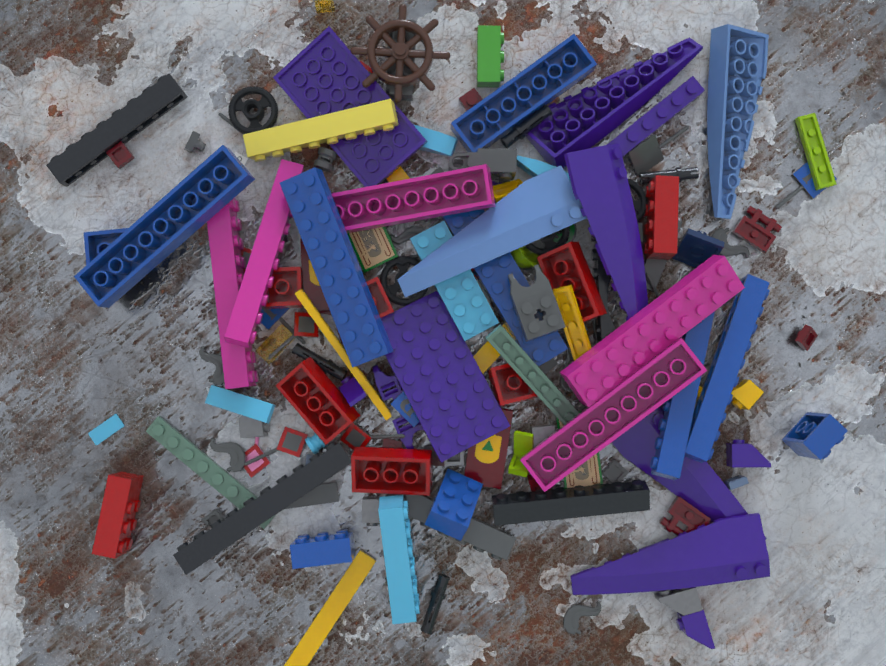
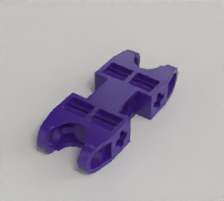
(383, 383)

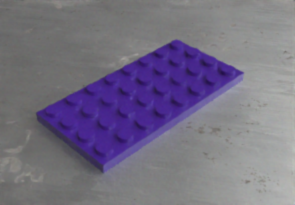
(330, 80)
(441, 377)

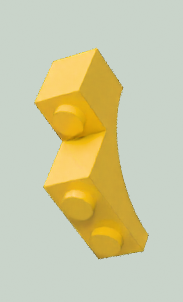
(744, 394)

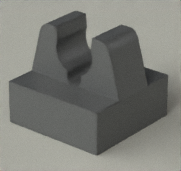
(194, 143)

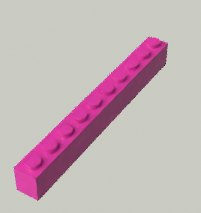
(262, 262)

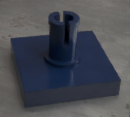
(697, 248)

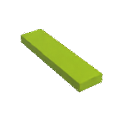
(815, 151)

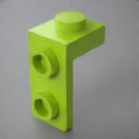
(522, 444)

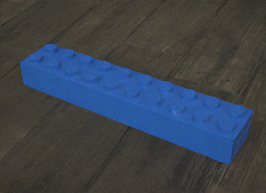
(164, 227)
(336, 266)
(495, 281)

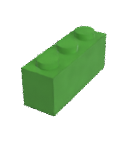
(489, 56)

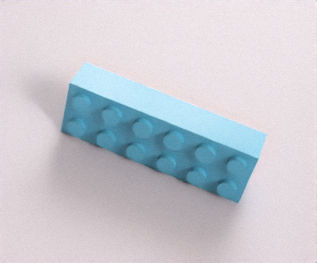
(459, 293)
(399, 558)

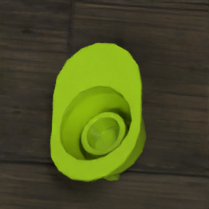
(525, 258)

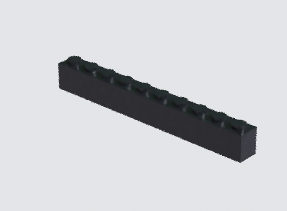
(263, 508)

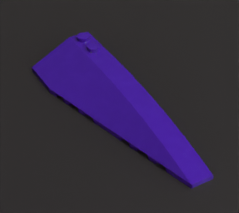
(600, 109)
(607, 202)
(697, 482)
(710, 555)

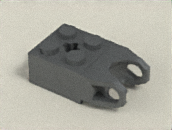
(500, 161)
(533, 299)

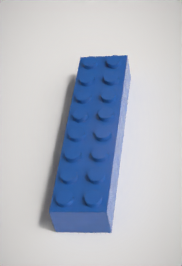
(523, 95)

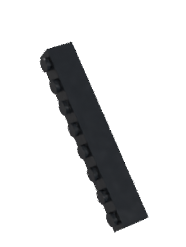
(121, 126)
(570, 502)

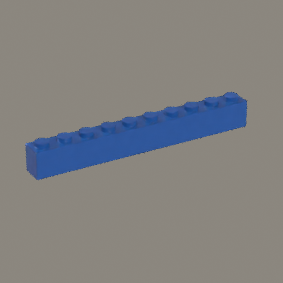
(725, 368)
(679, 411)

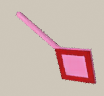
(253, 468)

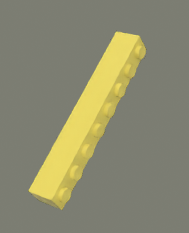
(320, 130)

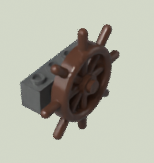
(401, 66)

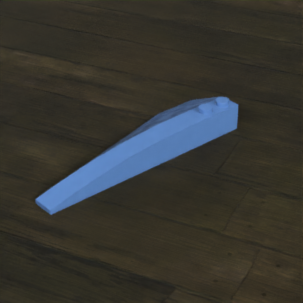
(734, 84)
(521, 217)

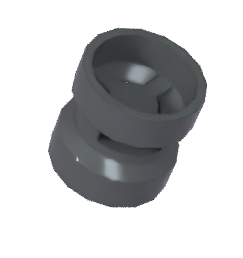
(325, 159)

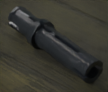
(521, 130)
(682, 173)
(301, 351)
(442, 582)

